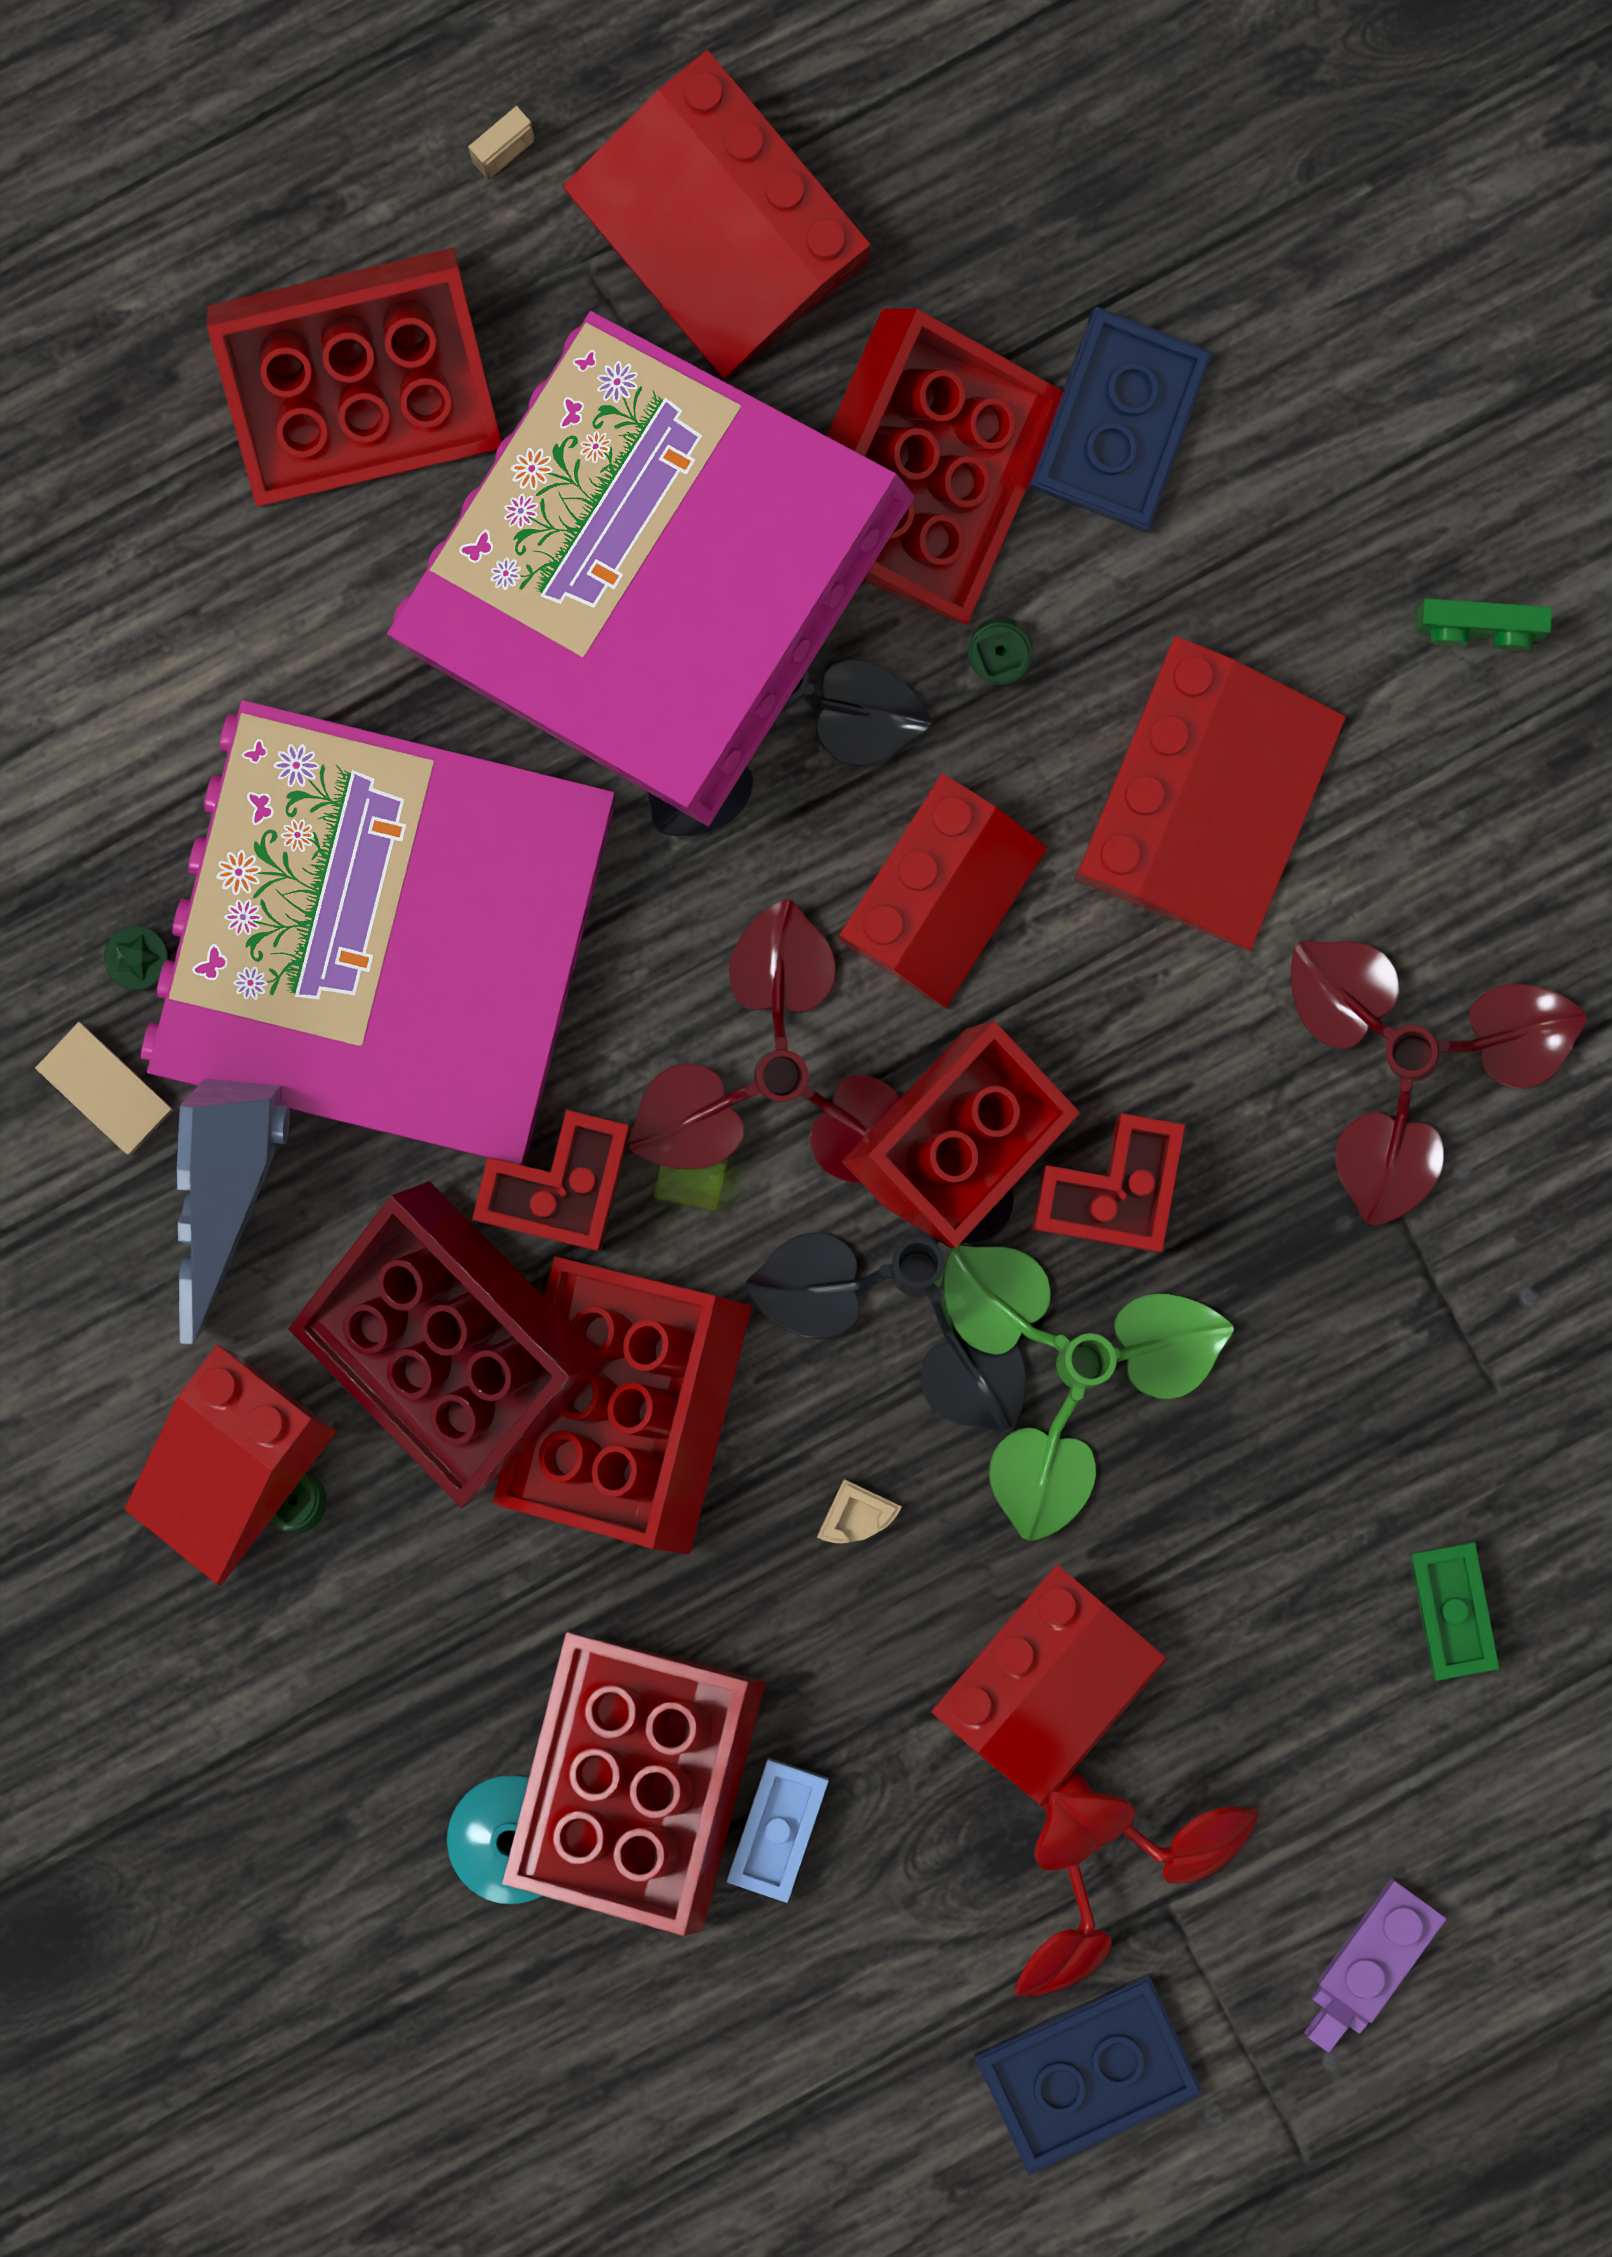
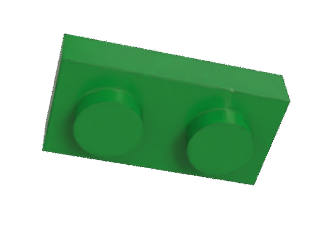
(1509, 624)
(1454, 1611)

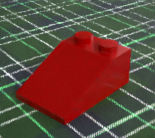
(225, 1462)

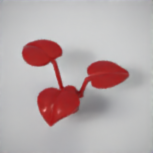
(1084, 1822)

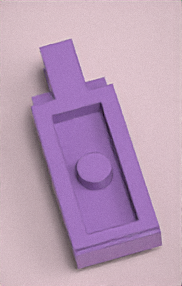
(1372, 1963)

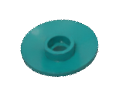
(474, 1834)

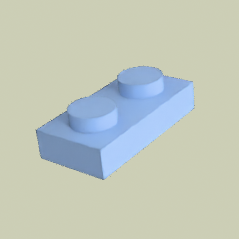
(777, 1830)

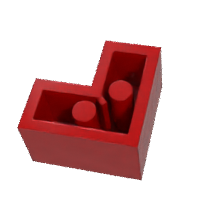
(570, 1201)
(1129, 1202)

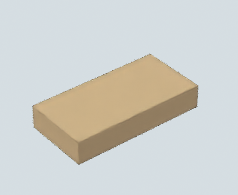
(104, 1088)

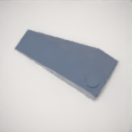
(222, 1159)

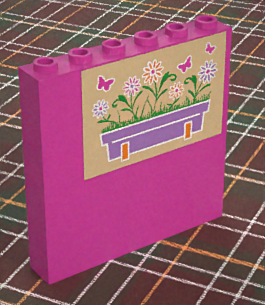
(650, 565)
(380, 931)

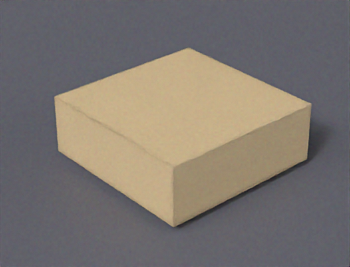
(502, 142)

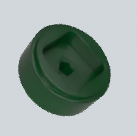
(1000, 650)
(135, 958)
(302, 1508)

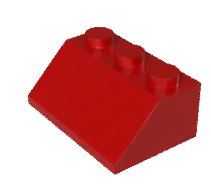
(942, 891)
(962, 1135)
(1049, 1685)

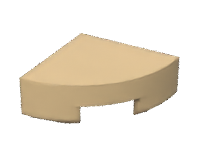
(856, 1515)

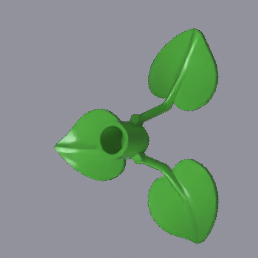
(1167, 1349)

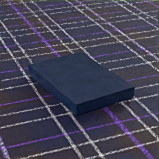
(1120, 419)
(1088, 2074)

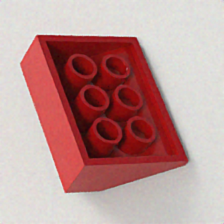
(717, 216)
(353, 376)
(962, 440)
(1210, 794)
(647, 1424)
(634, 1783)

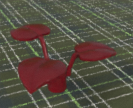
(1345, 990)
(684, 1110)

